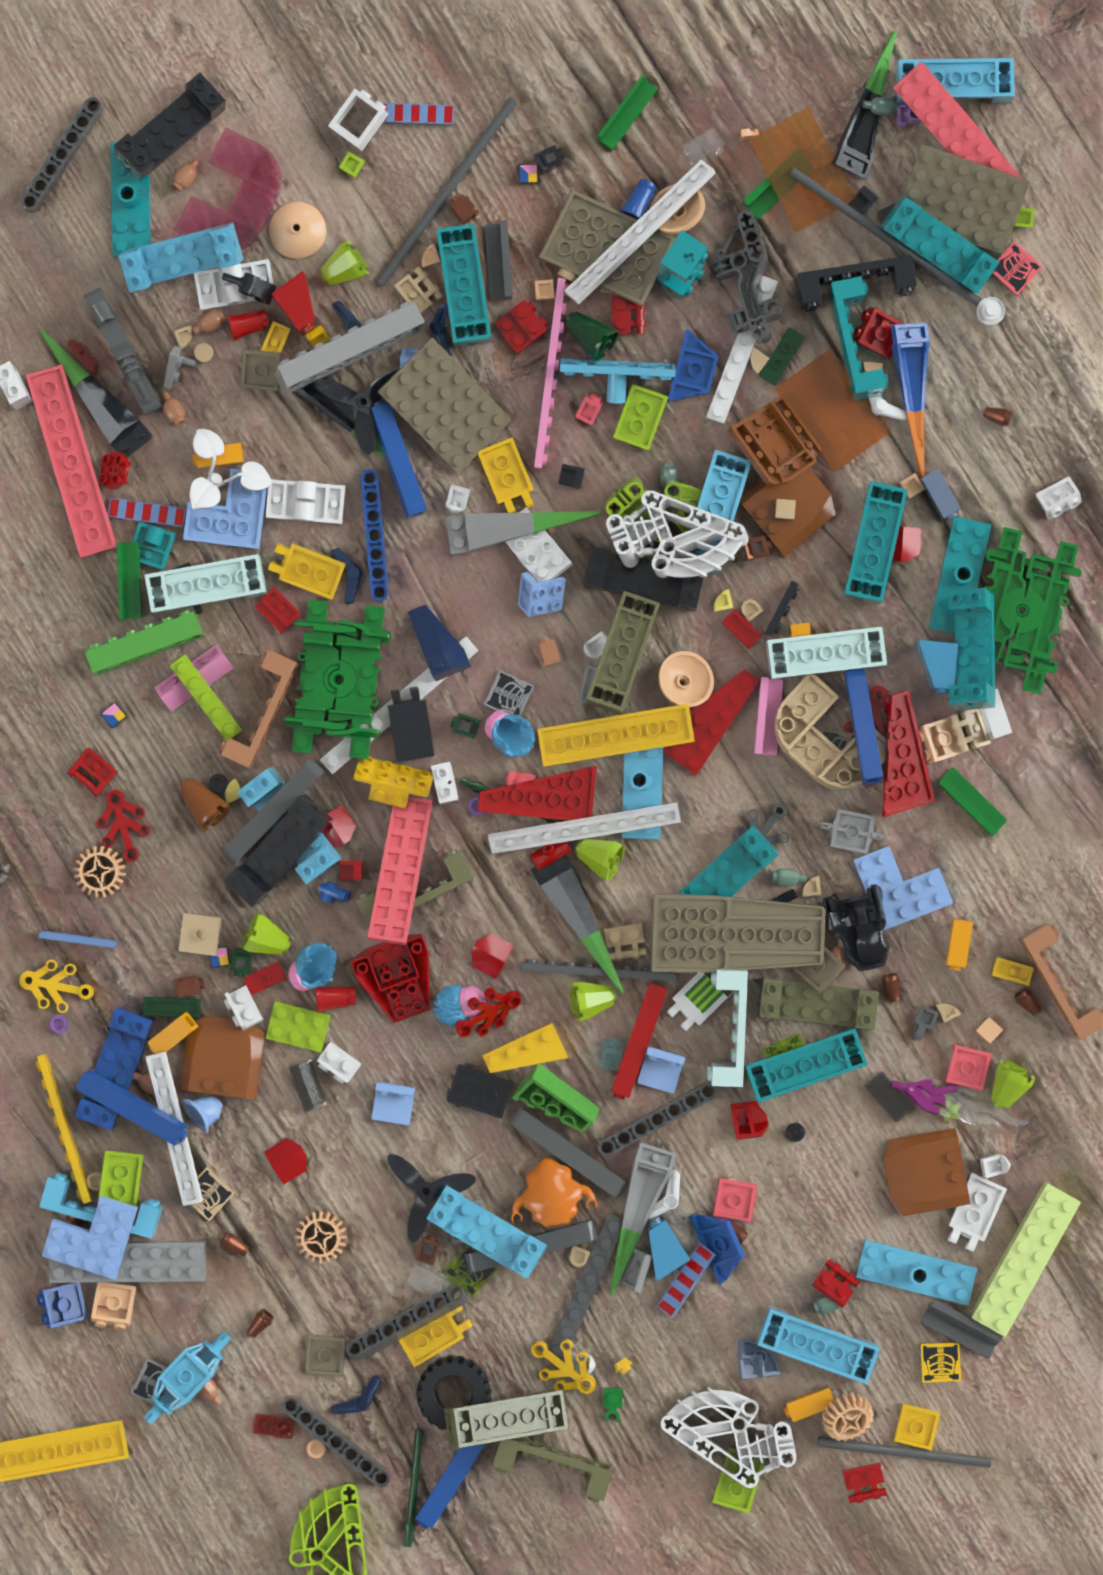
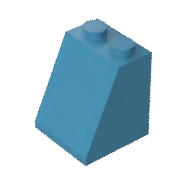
(938, 663)
(665, 1248)

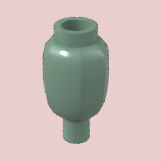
(881, 106)
(668, 473)
(787, 877)
(824, 1305)

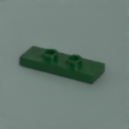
(781, 356)
(171, 1007)

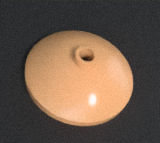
(690, 213)
(299, 243)
(693, 672)

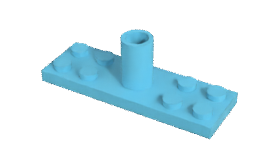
(617, 373)
(650, 794)
(896, 1269)

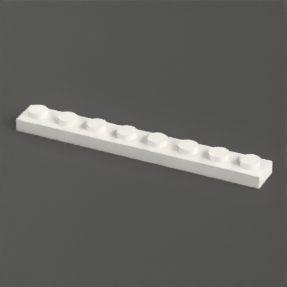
(736, 363)
(180, 1153)

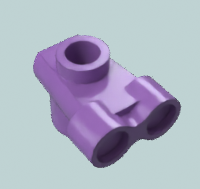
(905, 116)

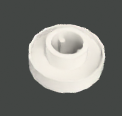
(990, 311)

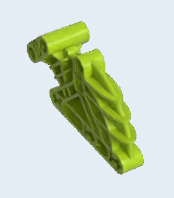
(631, 500)
(349, 1517)

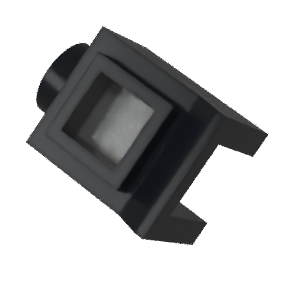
(549, 159)

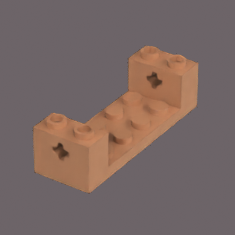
(286, 670)
(1033, 943)

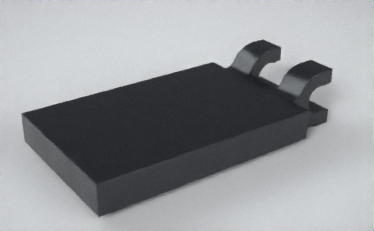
(410, 727)

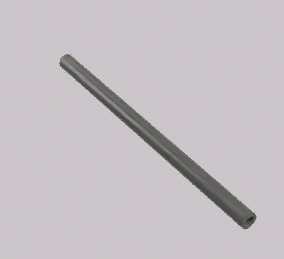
(904, 1452)

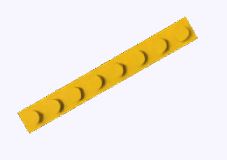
(61, 1121)

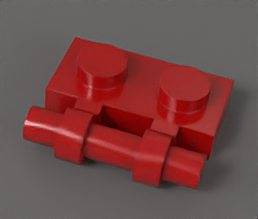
(621, 316)
(834, 1288)
(861, 1477)

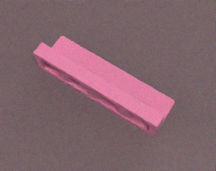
(210, 665)
(768, 703)

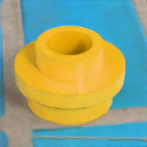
(623, 1366)

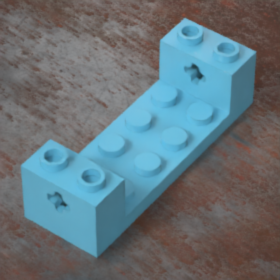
(968, 77)
(180, 256)
(723, 489)
(319, 855)
(55, 1197)
(486, 1233)
(817, 1345)

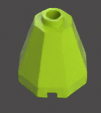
(344, 266)
(601, 856)
(265, 937)
(590, 999)
(1010, 1084)

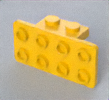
(392, 782)

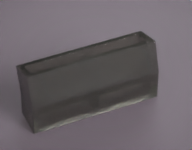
(307, 1085)
(889, 1098)

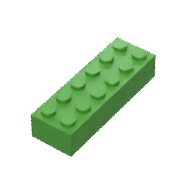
(145, 643)

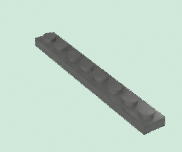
(589, 969)
(587, 1284)

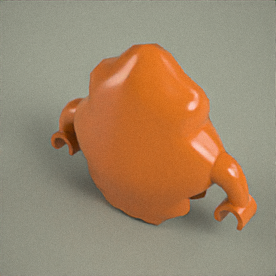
(551, 1194)

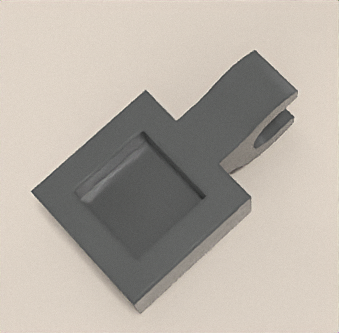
(925, 1019)

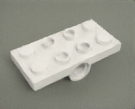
(217, 293)
(305, 501)
(540, 554)

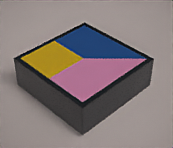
(528, 174)
(113, 715)
(221, 959)

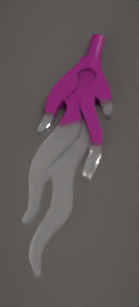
(949, 1097)

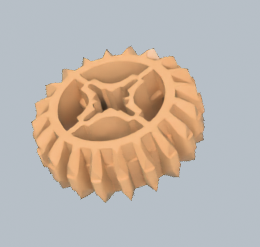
(101, 880)
(323, 1245)
(847, 1417)

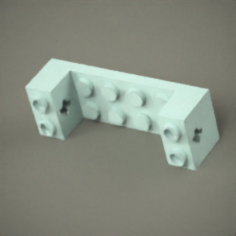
(205, 583)
(826, 653)
(728, 1073)

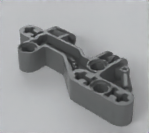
(754, 310)
(122, 351)

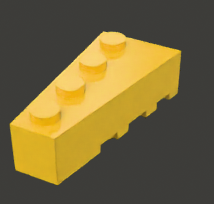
(531, 1049)

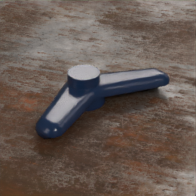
(345, 315)
(438, 327)
(353, 575)
(361, 1402)

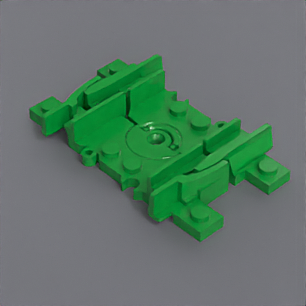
(1040, 601)
(319, 676)

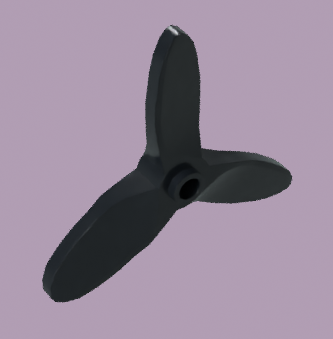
(363, 418)
(421, 1208)

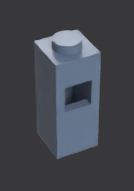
(940, 495)

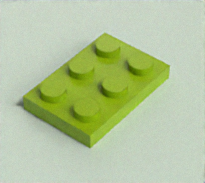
(640, 417)
(298, 1026)
(121, 1176)
(731, 1492)

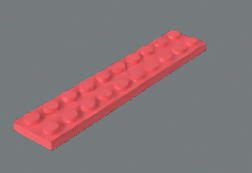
(71, 461)

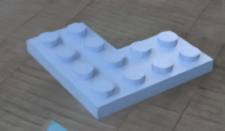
(229, 525)
(902, 898)
(95, 1249)

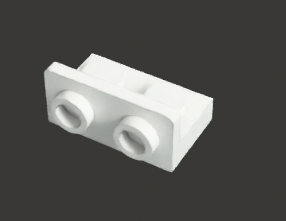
(1059, 498)
(243, 1007)
(338, 1062)

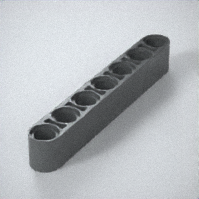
(61, 164)
(272, 811)
(647, 1119)
(567, 1152)
(554, 1239)
(416, 1322)
(341, 1449)

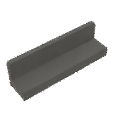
(498, 261)
(961, 1329)

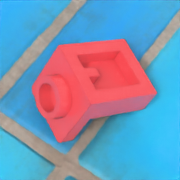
(590, 408)
(515, 777)

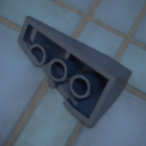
(438, 645)

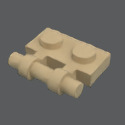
(412, 292)
(974, 728)
(622, 936)

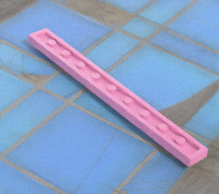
(550, 382)

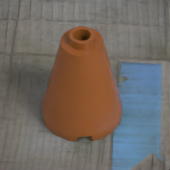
(203, 804)

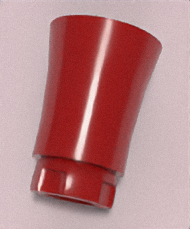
(247, 323)
(334, 997)

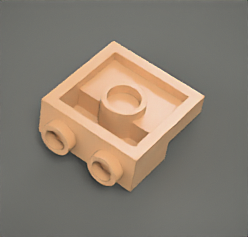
(939, 740)
(113, 1305)

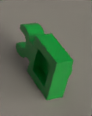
(612, 1400)

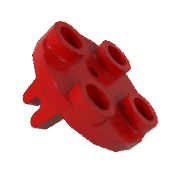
(114, 470)

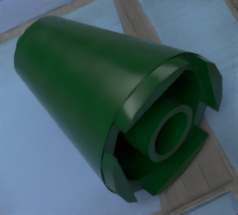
(592, 334)

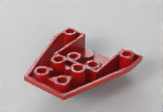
(396, 976)

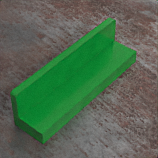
(626, 113)
(761, 199)
(129, 580)
(972, 801)

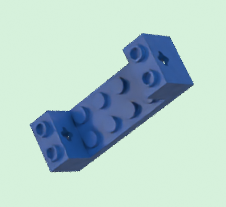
(117, 1062)

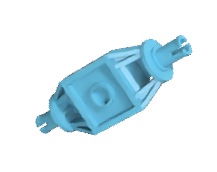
(186, 1377)

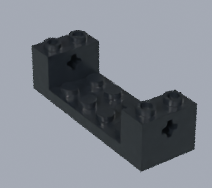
(170, 128)
(901, 271)
(609, 574)
(279, 850)

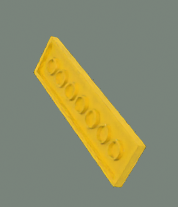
(616, 735)
(63, 1450)

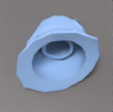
(203, 1111)

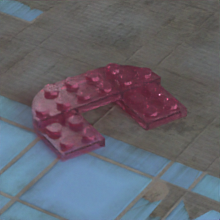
(254, 197)

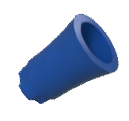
(639, 199)

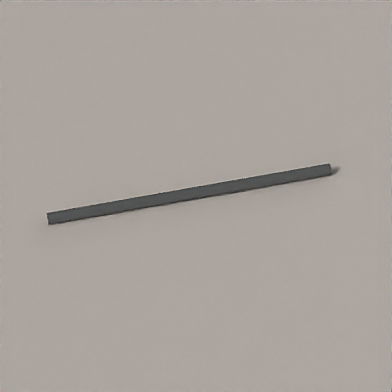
(446, 192)
(884, 236)

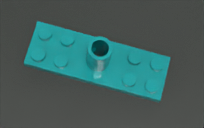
(129, 216)
(965, 553)

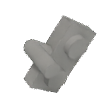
(175, 361)

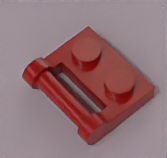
(95, 766)

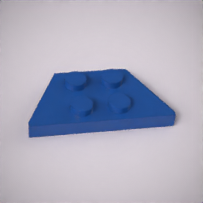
(693, 370)
(721, 1239)

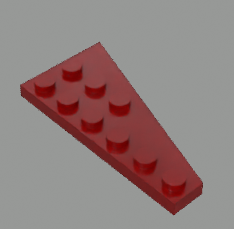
(712, 720)
(552, 797)

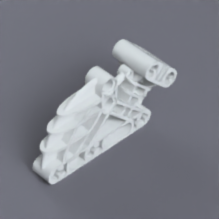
(632, 537)
(770, 1446)

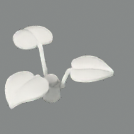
(205, 492)

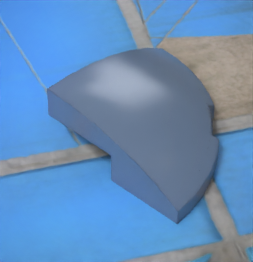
(755, 1362)

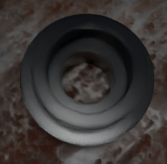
(213, 779)
(800, 1136)

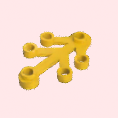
(53, 985)
(566, 1368)

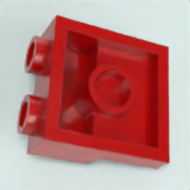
(521, 326)
(875, 332)

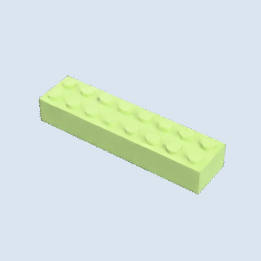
(1024, 1259)

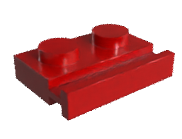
(277, 610)

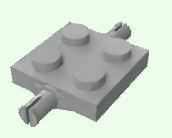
(852, 831)

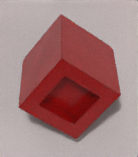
(350, 870)

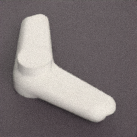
(881, 407)
(671, 1198)

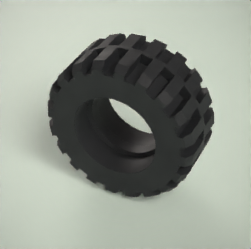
(440, 1369)

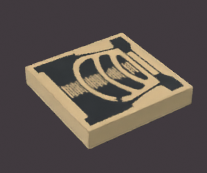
(214, 1194)

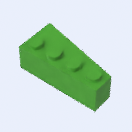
(556, 1098)

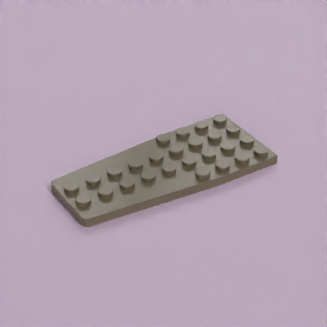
(733, 933)

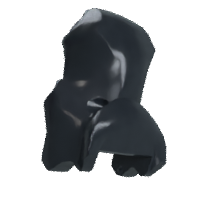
(860, 928)

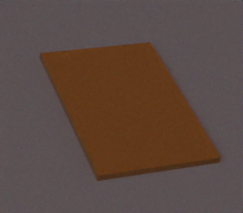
(800, 145)
(826, 406)

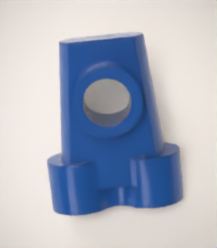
(330, 892)

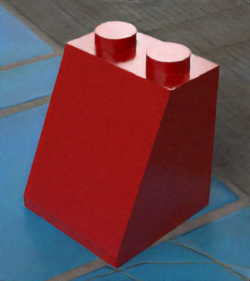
(296, 303)

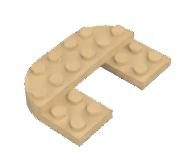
(809, 746)

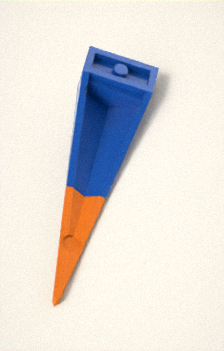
(911, 357)

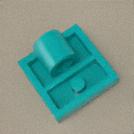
(154, 545)

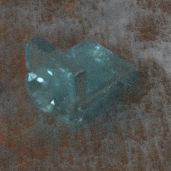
(611, 1054)

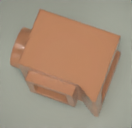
(548, 652)

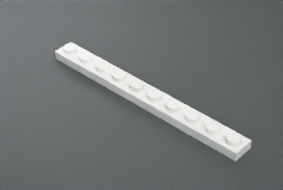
(640, 231)
(425, 682)
(584, 828)

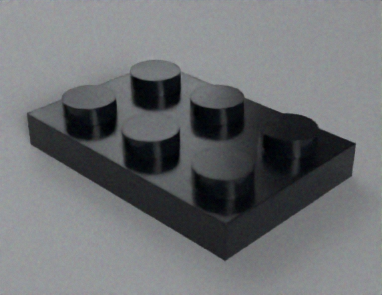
(480, 1091)

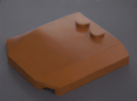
(776, 442)
(812, 509)
(222, 1058)
(926, 1172)

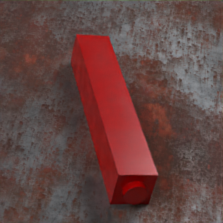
(638, 1041)

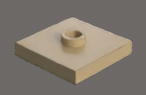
(200, 934)

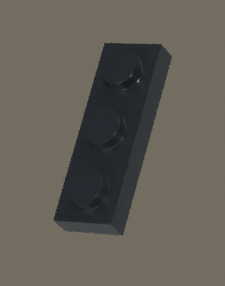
(783, 609)

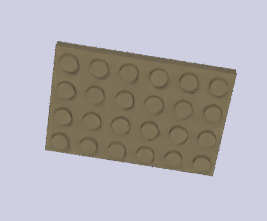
(967, 196)
(588, 230)
(444, 405)

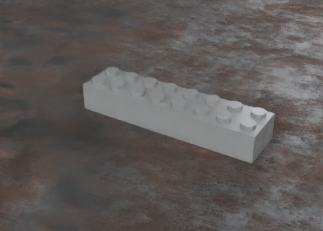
(349, 348)
(145, 1263)

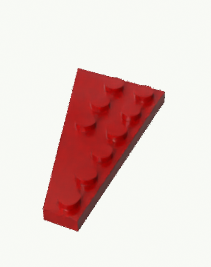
(906, 770)

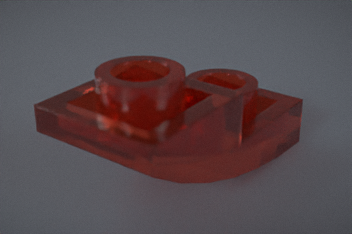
(86, 360)
(273, 1425)

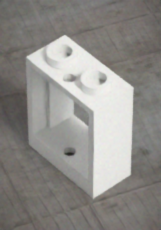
(371, 128)
(14, 386)
(996, 719)
(442, 774)

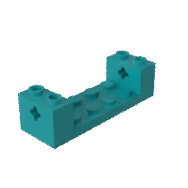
(939, 244)
(682, 265)
(464, 285)
(843, 295)
(875, 542)
(976, 649)
(734, 866)
(806, 1065)

